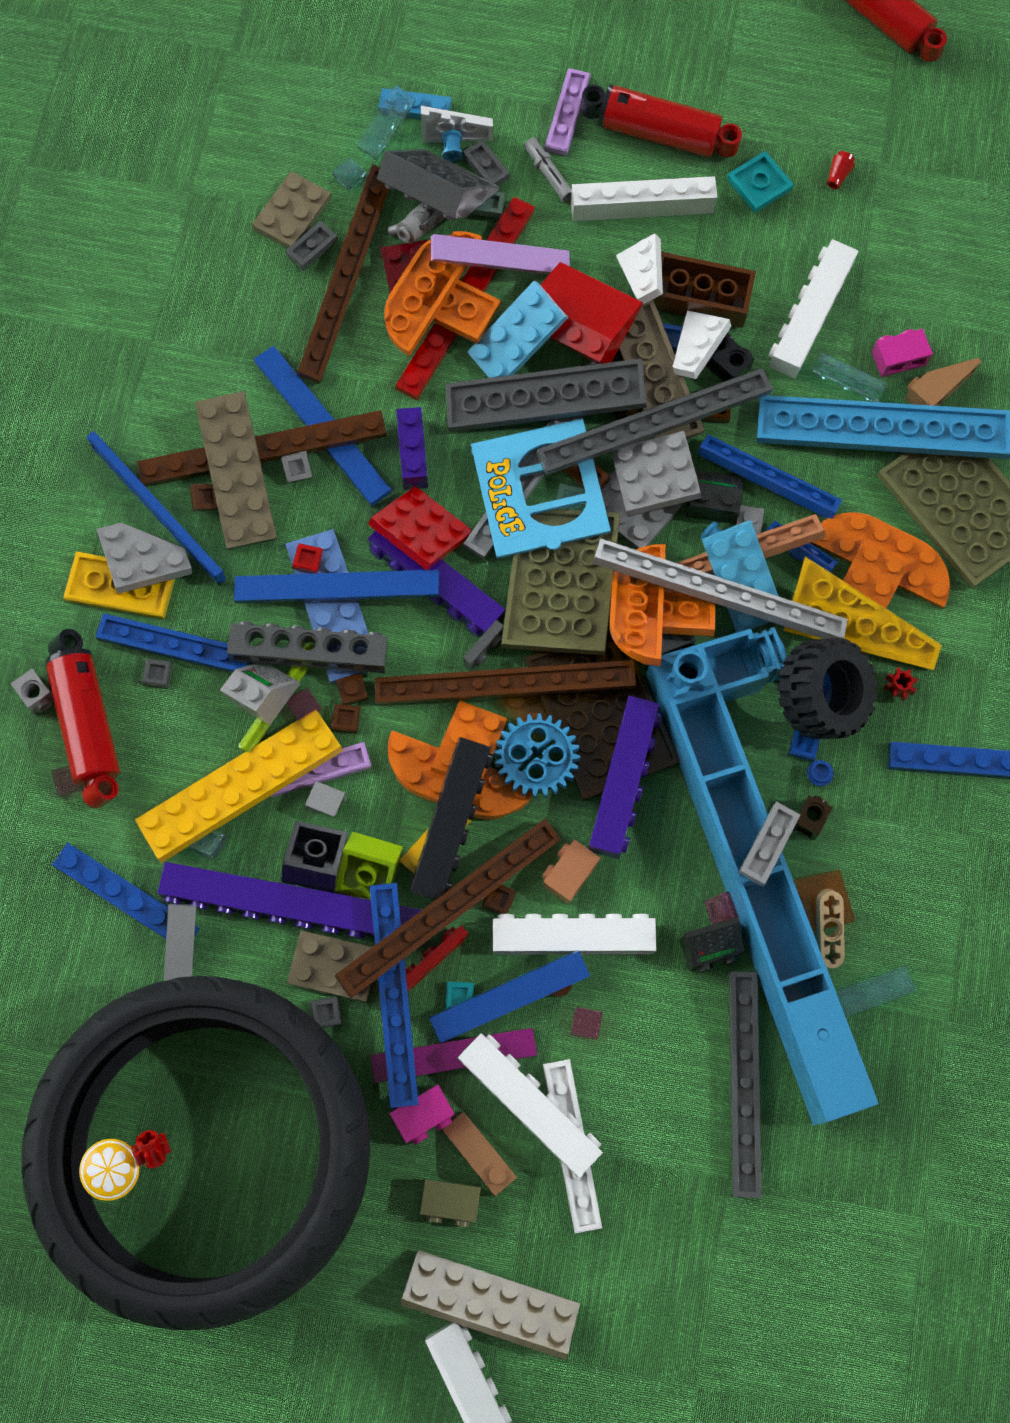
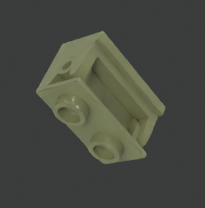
(450, 1202)

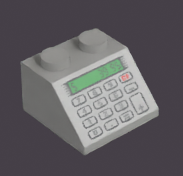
(259, 690)

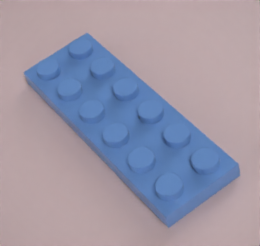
(332, 614)

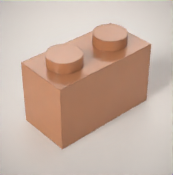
(570, 872)

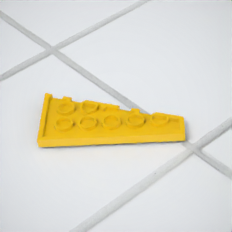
(868, 623)

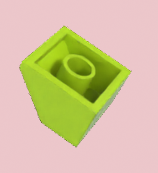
(367, 863)

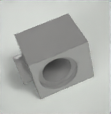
(26, 684)

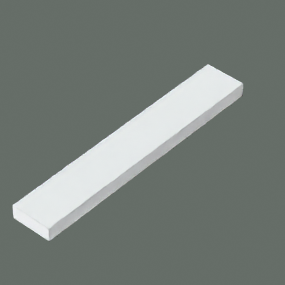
(580, 1190)

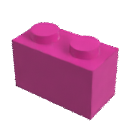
(901, 352)
(430, 1113)

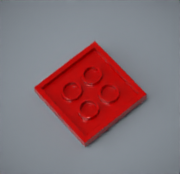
(420, 528)

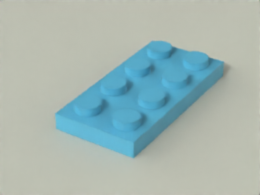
(518, 333)
(739, 558)

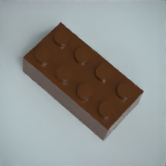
(705, 288)

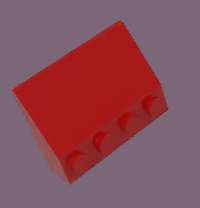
(595, 313)

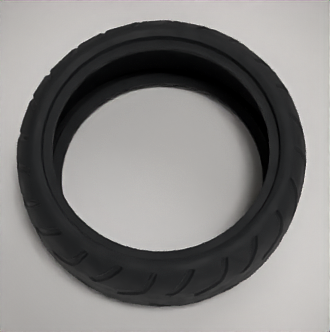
(60, 1127)

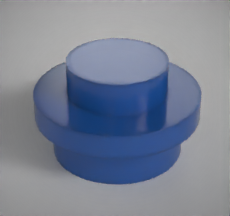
(820, 773)

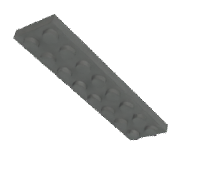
(545, 395)

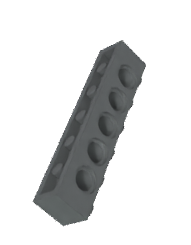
(371, 661)

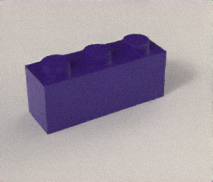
(412, 448)

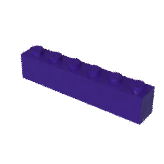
(456, 593)
(623, 778)

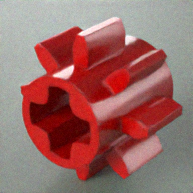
(897, 689)
(151, 1149)

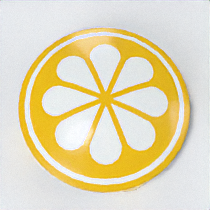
(109, 1170)

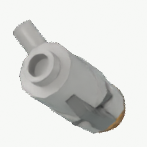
(416, 224)

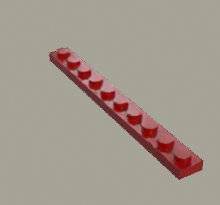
(439, 338)

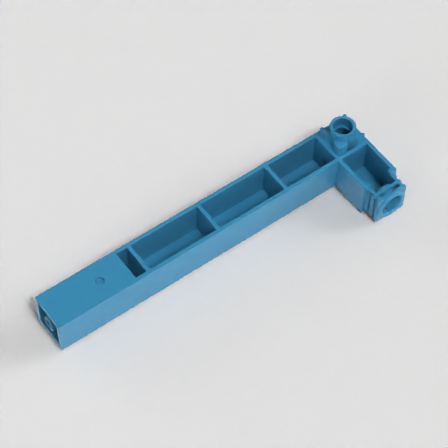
(772, 920)

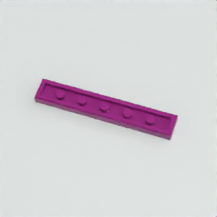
(445, 1056)

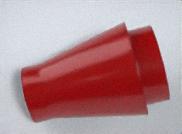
(840, 168)

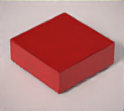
(307, 558)

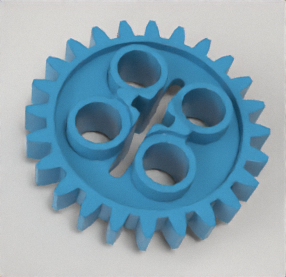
(553, 772)

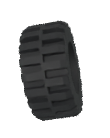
(803, 688)

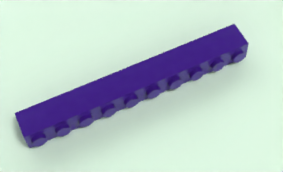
(270, 900)

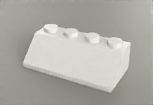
(463, 1375)

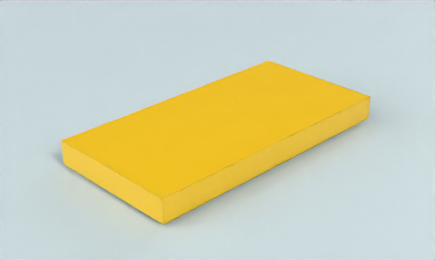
(92, 585)

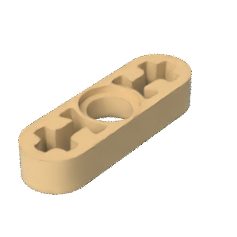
(838, 909)

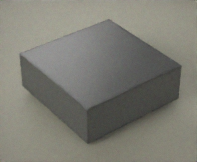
(157, 673)
(326, 1012)

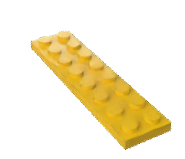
(238, 786)

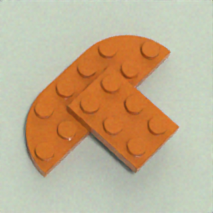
(435, 294)
(885, 559)
(647, 610)
(424, 767)

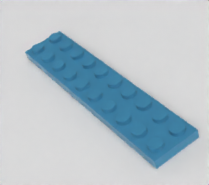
(884, 426)

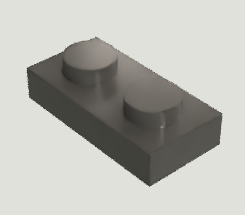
(486, 163)
(311, 245)
(478, 653)

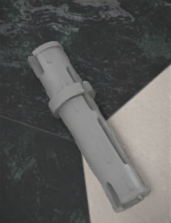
(543, 161)

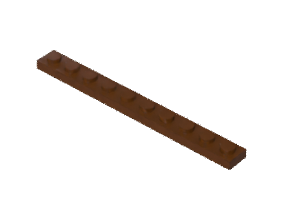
(343, 278)
(270, 447)
(505, 682)
(446, 908)

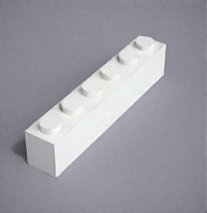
(643, 198)
(813, 308)
(566, 935)
(530, 1105)

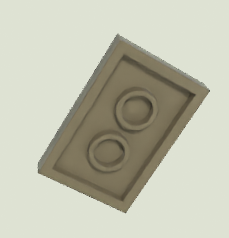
(291, 210)
(319, 959)

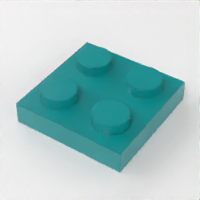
(760, 181)

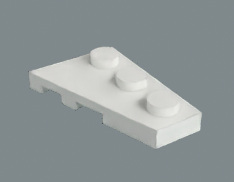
(471, 126)
(643, 268)
(698, 342)

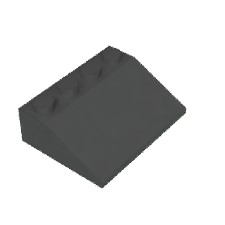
(435, 182)

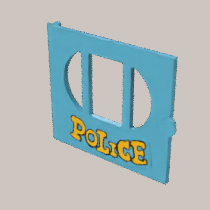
(504, 501)

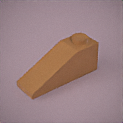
(939, 384)
(479, 1154)

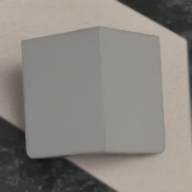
(325, 799)

